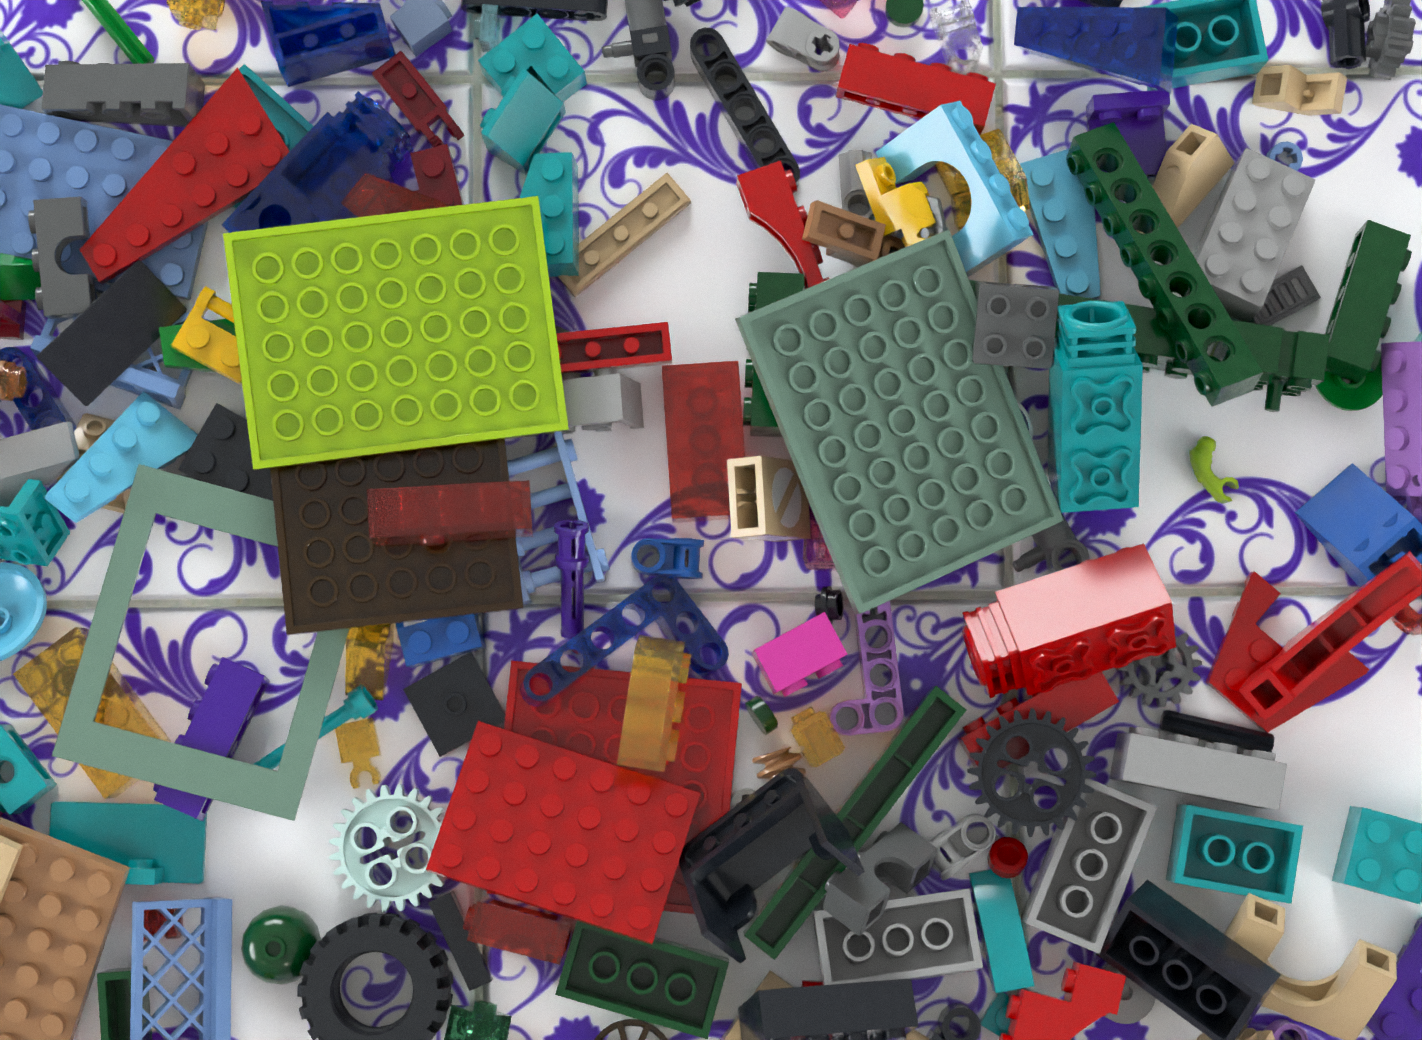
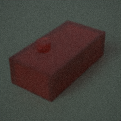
(449, 513)

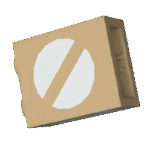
(767, 500)

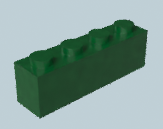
(1364, 299)

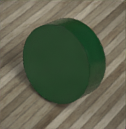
(904, 12)
(761, 715)

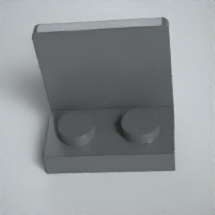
(1015, 324)

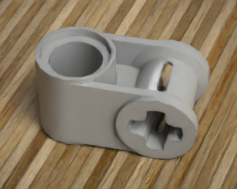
(799, 37)
(958, 846)

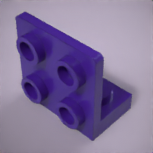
(1138, 120)

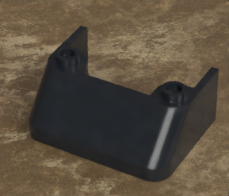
(754, 845)

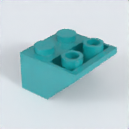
(521, 121)

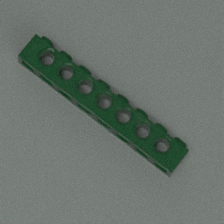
(1180, 273)

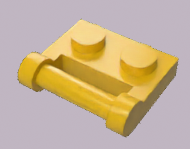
(208, 342)

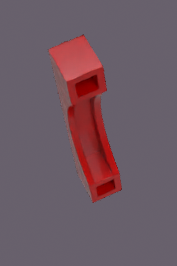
(771, 205)

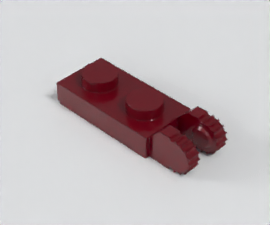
(415, 98)

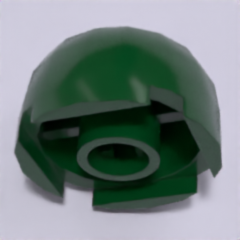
(279, 944)

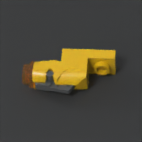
(901, 209)

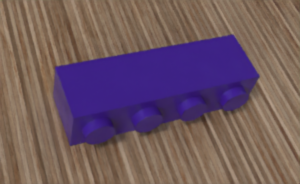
(217, 725)

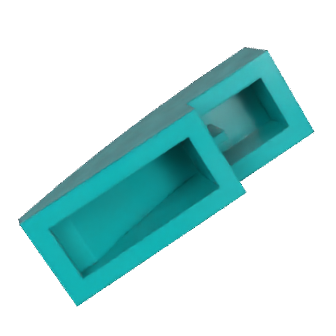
(1001, 932)

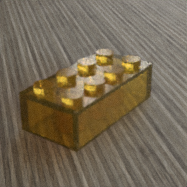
(49, 684)

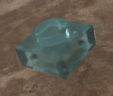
(487, 27)

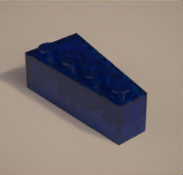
(1111, 41)

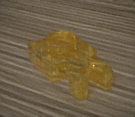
(358, 744)

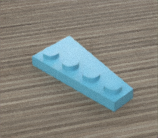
(1064, 225)
(140, 435)

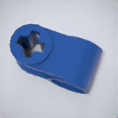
(671, 557)

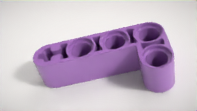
(872, 693)

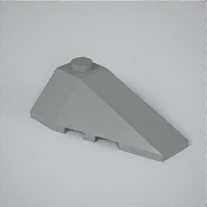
(35, 456)

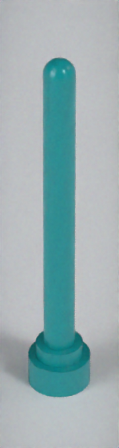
(358, 704)

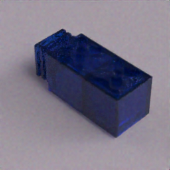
(325, 168)

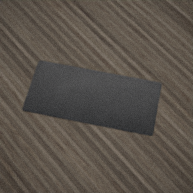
(111, 333)

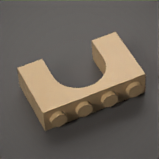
(1334, 1004)

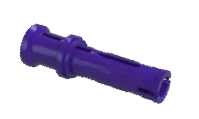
(570, 560)

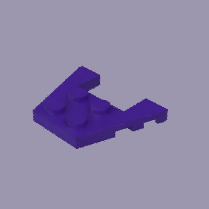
(1401, 1009)

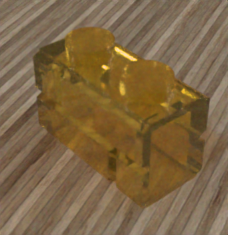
(814, 735)

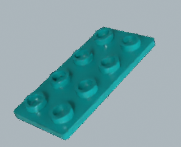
(148, 838)

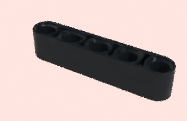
(739, 95)

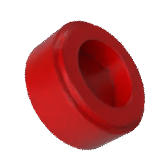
(1007, 857)

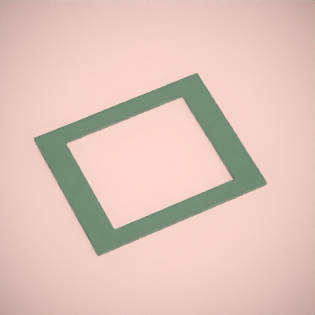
(163, 761)

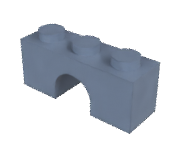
(422, 23)

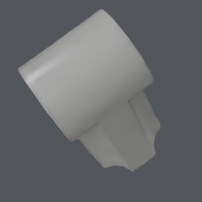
(850, 183)

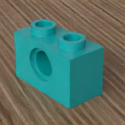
(30, 777)

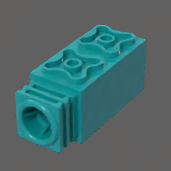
(1095, 408)

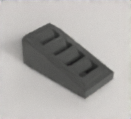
(1308, 286)

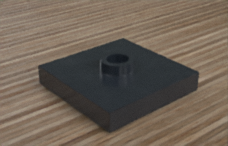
(453, 703)

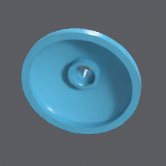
(21, 608)

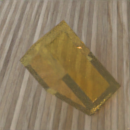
(369, 658)

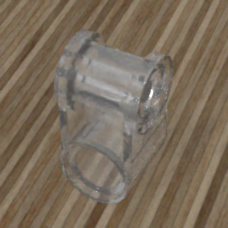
(957, 30)

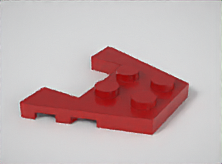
(1249, 648)

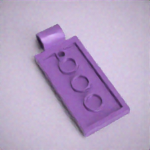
(1403, 422)

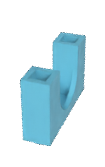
(950, 137)

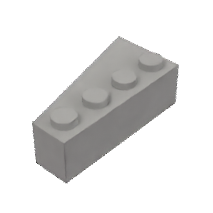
(601, 401)

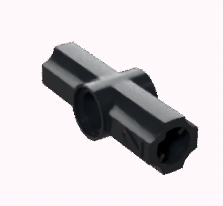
(1346, 31)

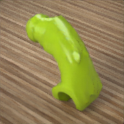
(1201, 463)

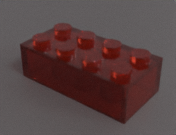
(701, 436)

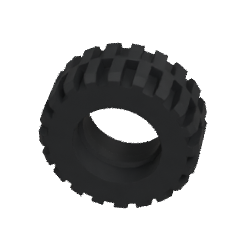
(386, 935)

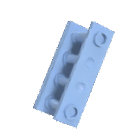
(597, 558)

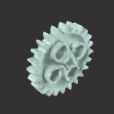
(379, 815)

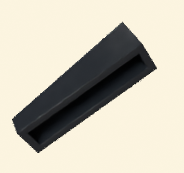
(466, 953)

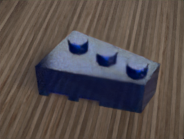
(325, 38)

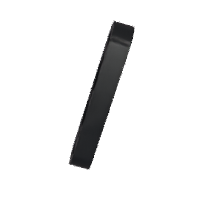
(551, 9)

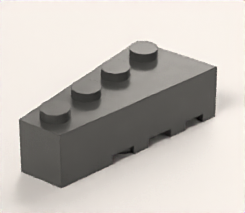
(123, 93)

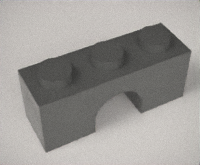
(56, 225)
(896, 859)

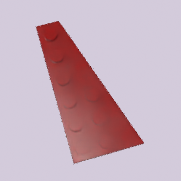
(196, 178)

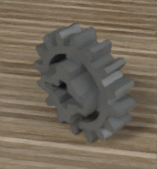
(1389, 38)
(1153, 682)

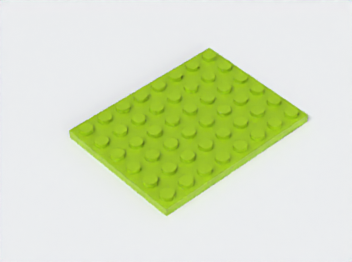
(395, 332)

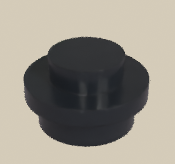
(830, 602)

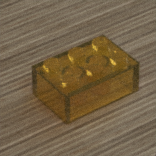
(653, 703)

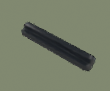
(1216, 731)

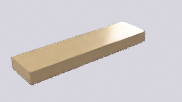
(626, 231)

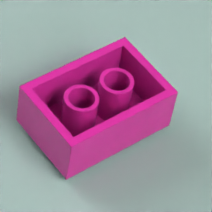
(799, 653)

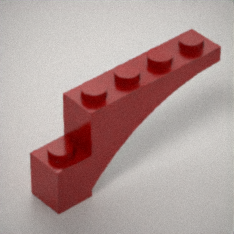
(1332, 636)
(1088, 996)

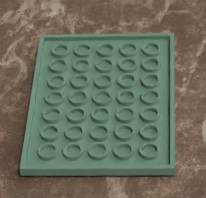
(894, 426)

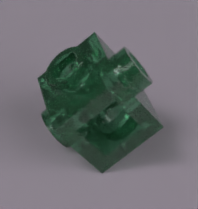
(482, 1021)

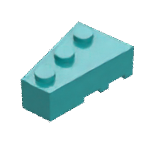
(555, 182)

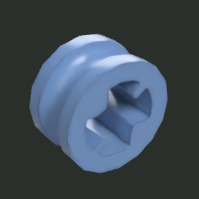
(1293, 150)

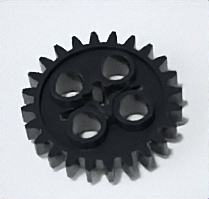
(1041, 738)

